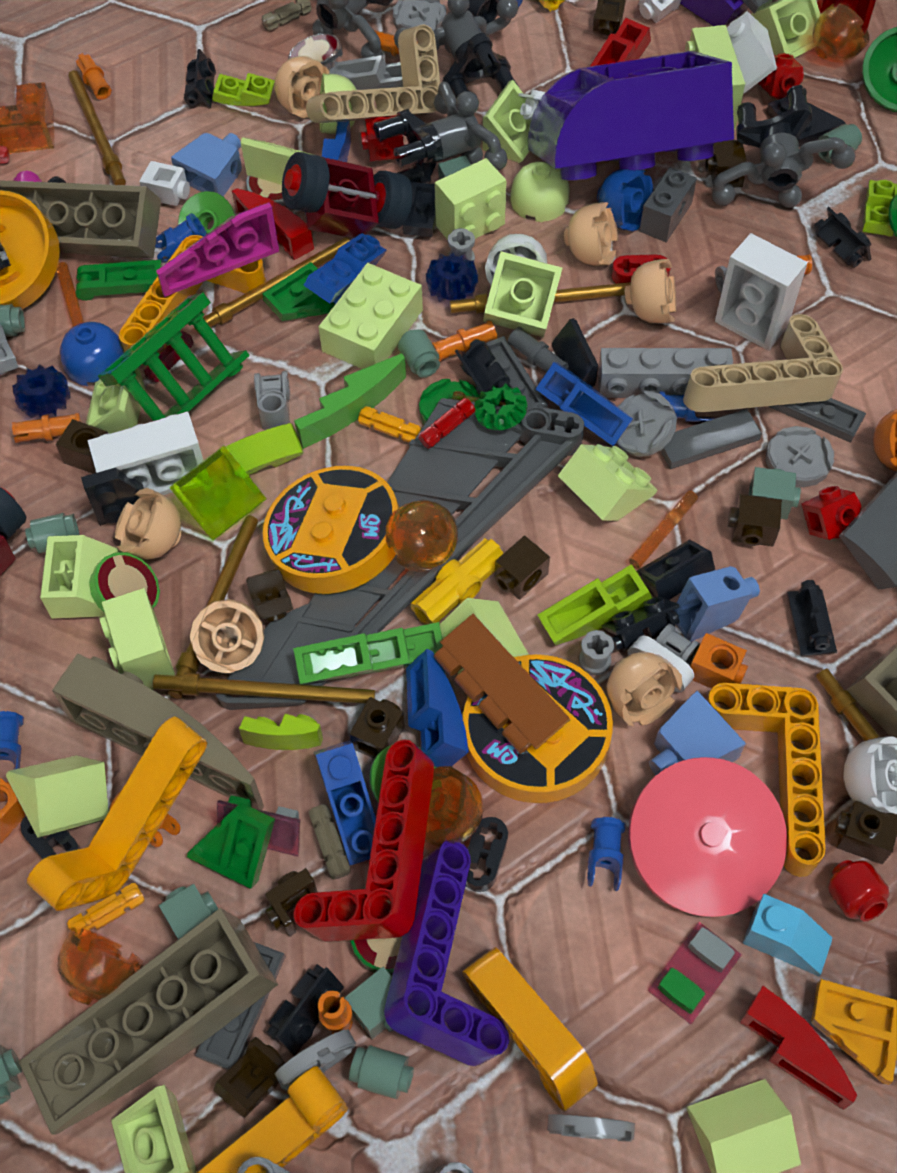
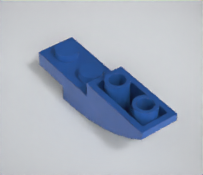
(337, 275)

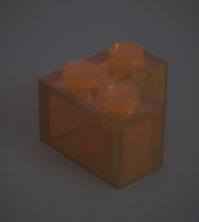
(30, 121)

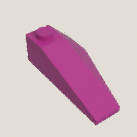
(227, 247)

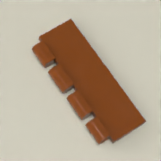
(508, 686)

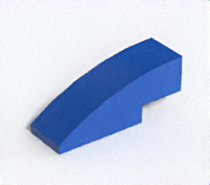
(580, 398)
(435, 711)

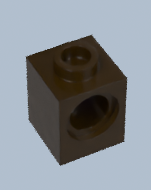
(75, 447)
(521, 567)

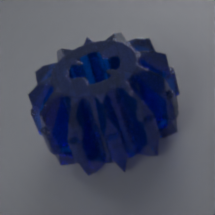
(451, 277)
(41, 391)

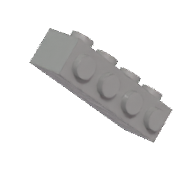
(653, 369)

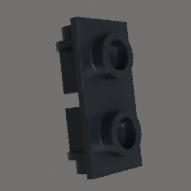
(200, 81)
(852, 244)
(476, 363)
(811, 620)
(629, 625)
(295, 1024)

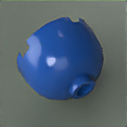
(626, 195)
(89, 351)

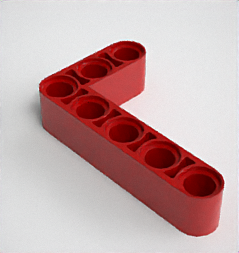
(395, 864)

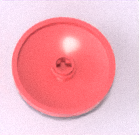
(707, 837)

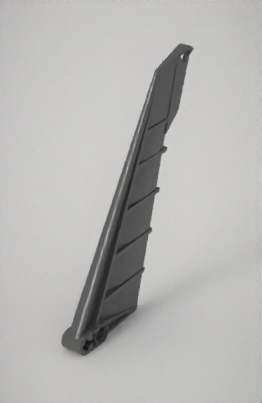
(438, 474)

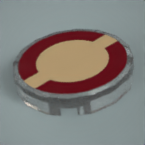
(319, 47)

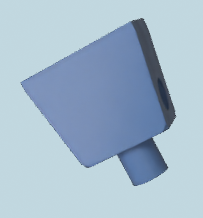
(210, 162)
(713, 601)
(695, 732)

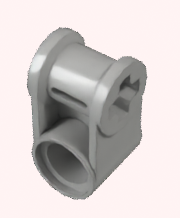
(273, 399)

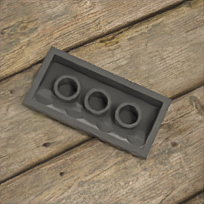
(874, 537)

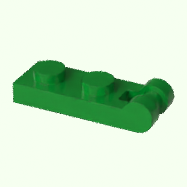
(115, 278)

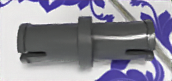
(536, 352)

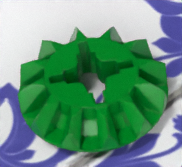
(508, 416)

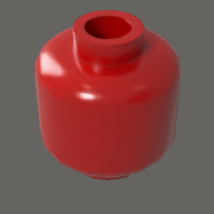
(858, 890)

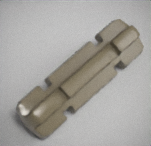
(286, 14)
(329, 841)

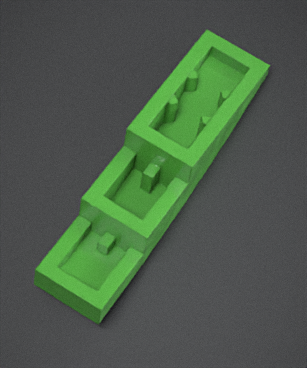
(342, 407)
(365, 653)

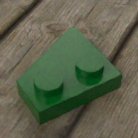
(293, 300)
(236, 845)

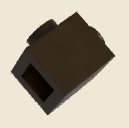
(726, 155)
(755, 520)
(377, 727)
(867, 832)

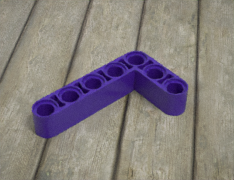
(437, 912)

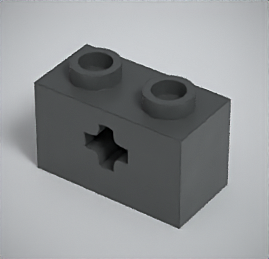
(667, 204)

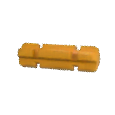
(388, 424)
(108, 909)

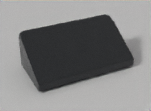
(573, 348)
(671, 571)

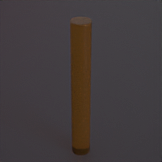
(69, 294)
(663, 529)

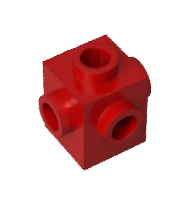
(788, 74)
(379, 150)
(830, 512)

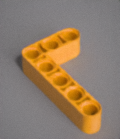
(155, 306)
(791, 760)
(130, 825)

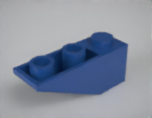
(348, 799)

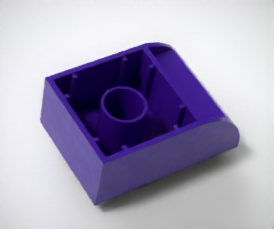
(632, 112)

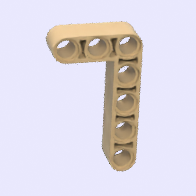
(411, 95)
(805, 376)

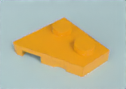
(860, 1025)

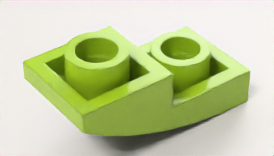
(249, 92)
(877, 207)
(267, 448)
(292, 734)

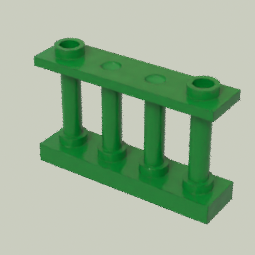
(169, 333)

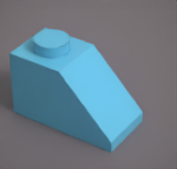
(788, 935)

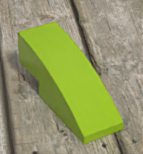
(594, 605)

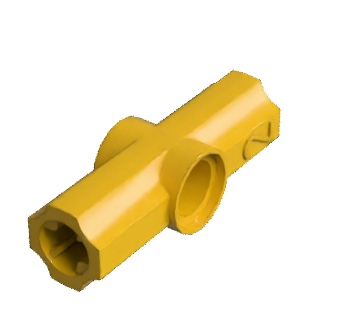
(457, 582)

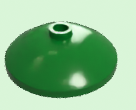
(880, 70)

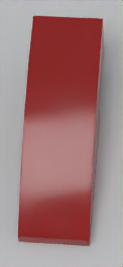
(625, 45)
(290, 228)
(798, 1048)

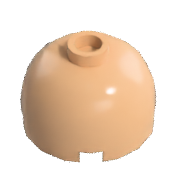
(298, 82)
(591, 234)
(652, 292)
(149, 525)
(227, 636)
(642, 687)

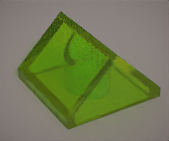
(218, 492)

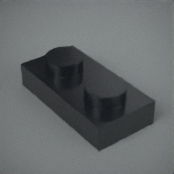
(422, 213)

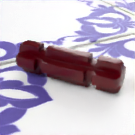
(168, 357)

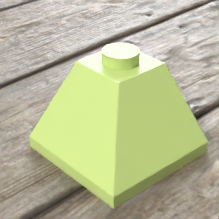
(789, 25)

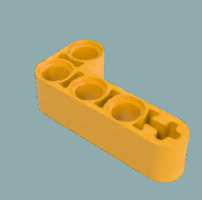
(533, 1028)
(287, 1129)

